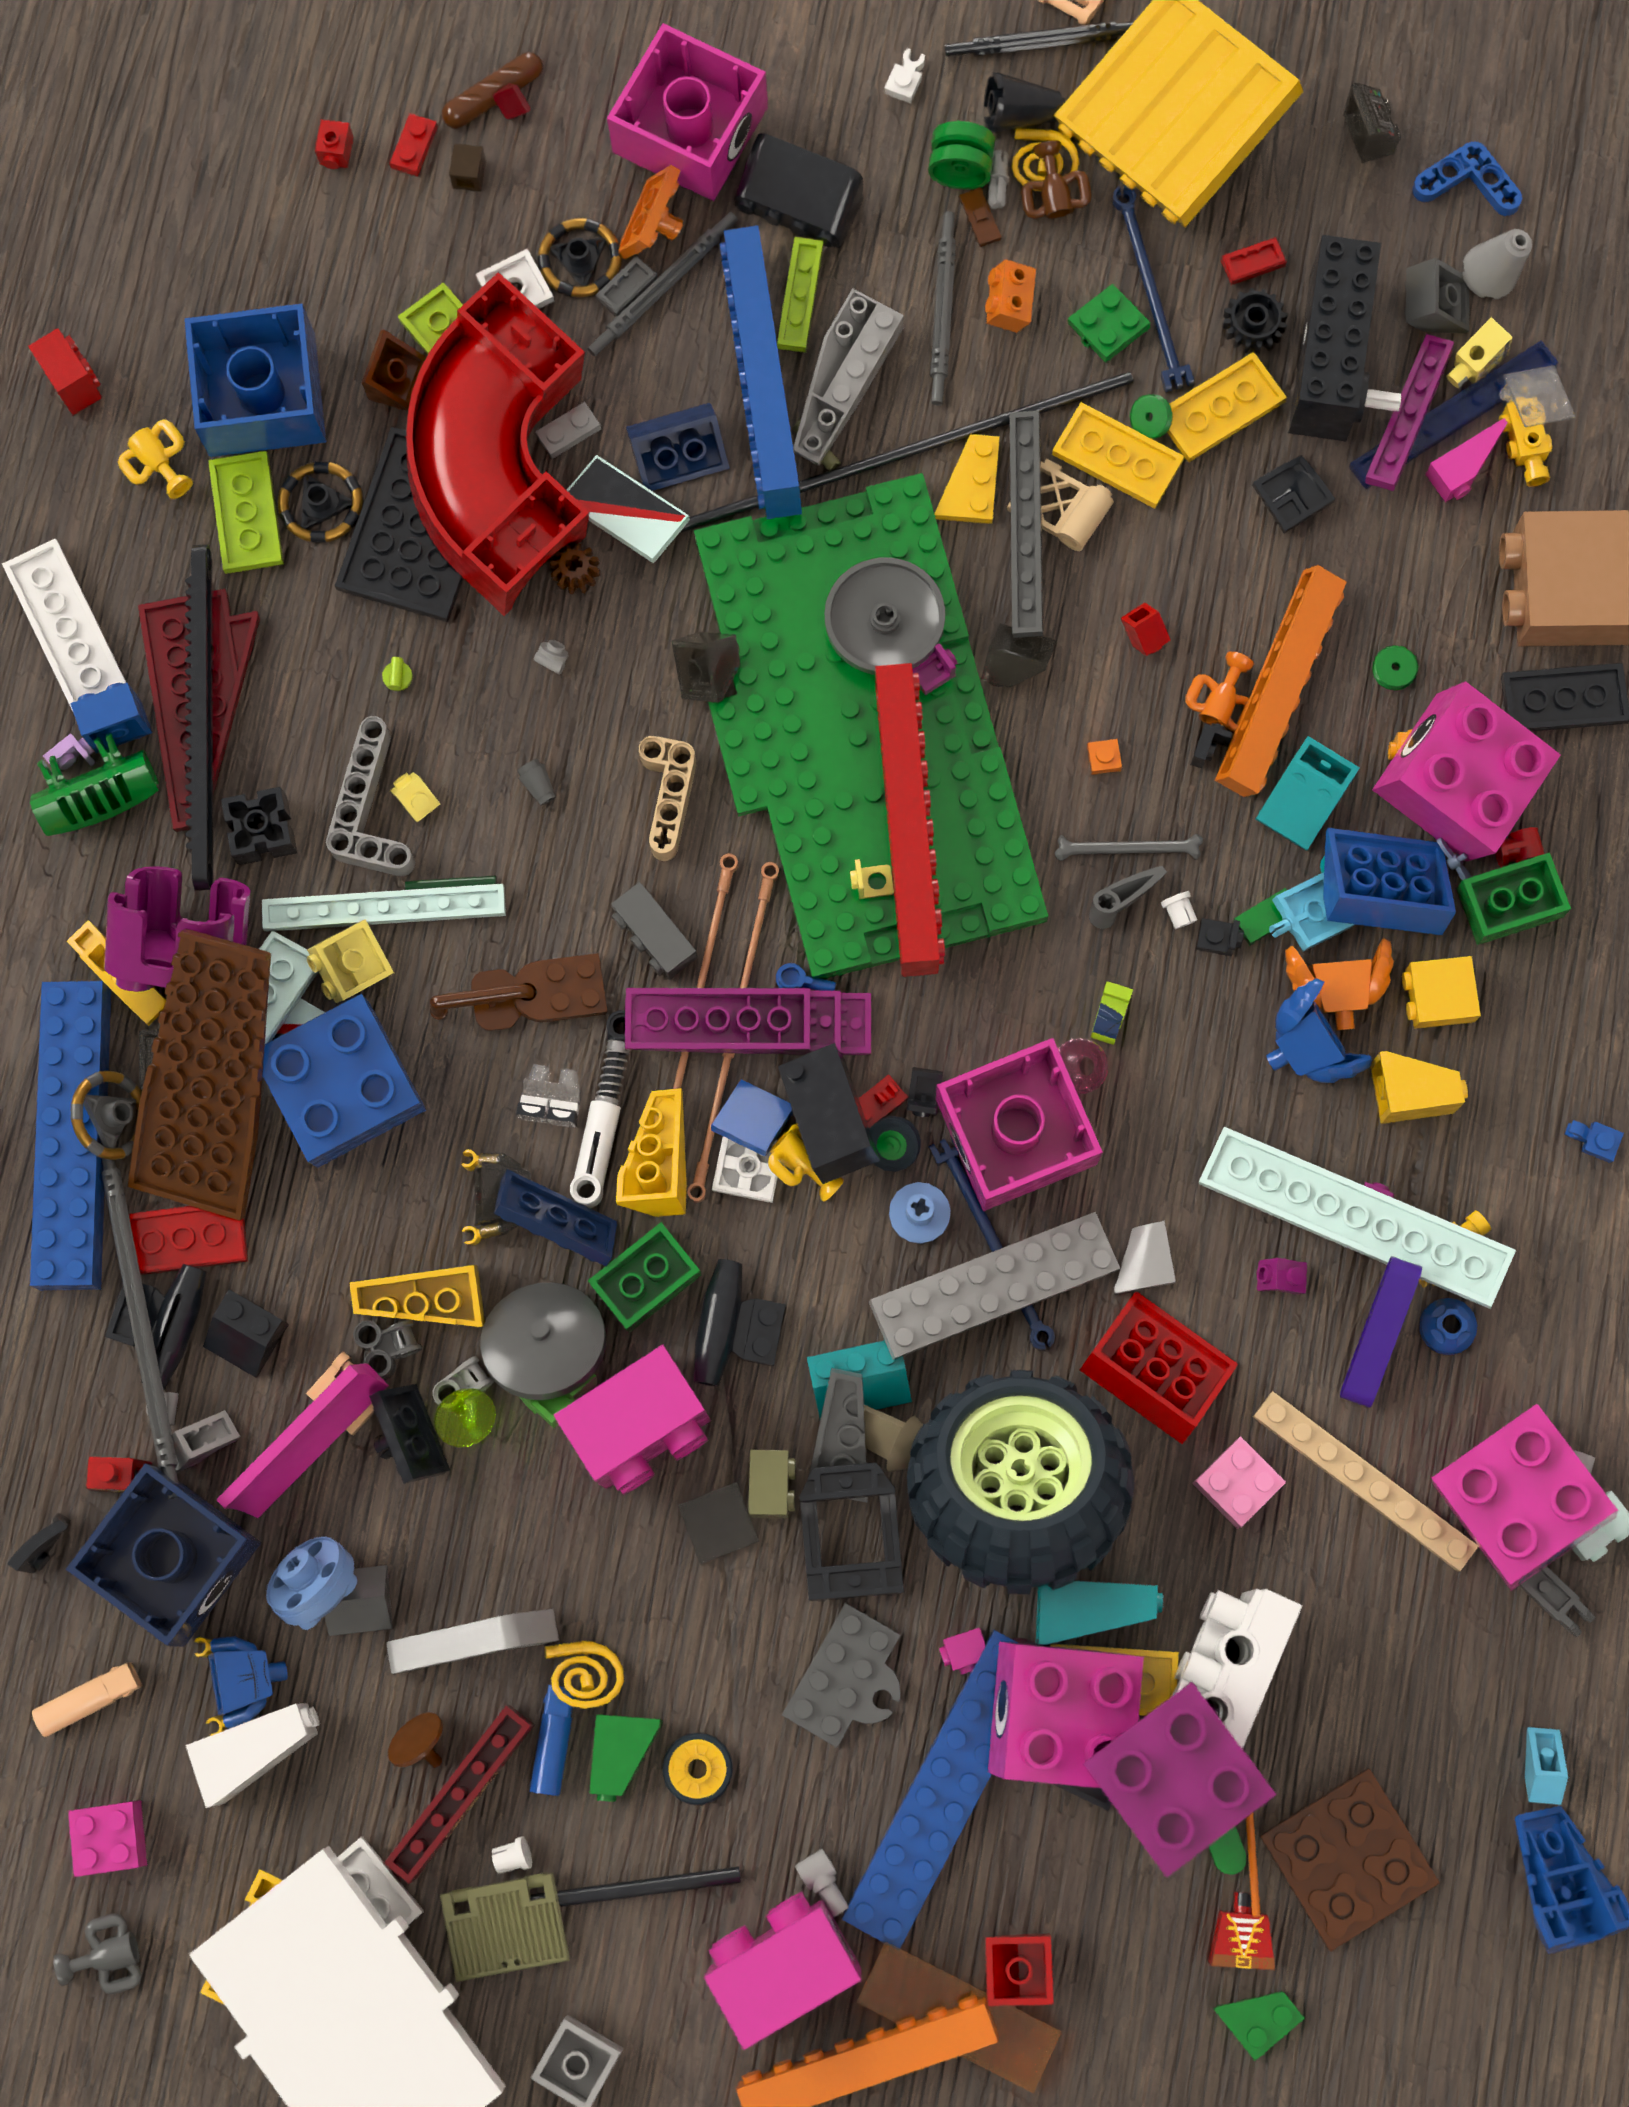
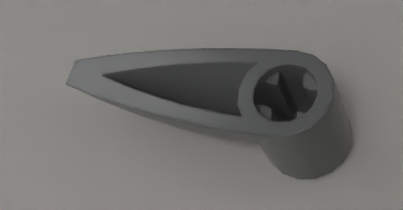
(1121, 895)

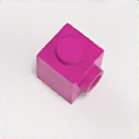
(963, 1650)

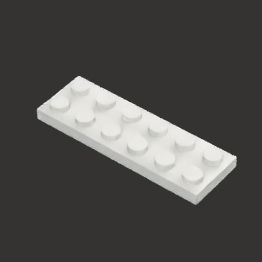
(63, 621)

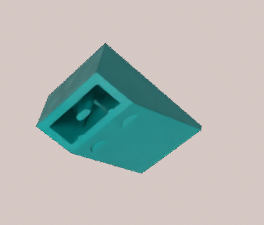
(1307, 793)

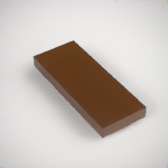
(980, 217)

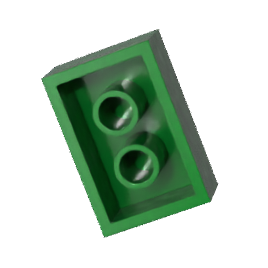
(1513, 898)
(645, 1277)

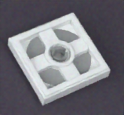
(744, 1173)

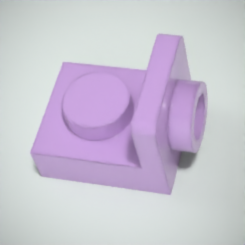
(68, 750)

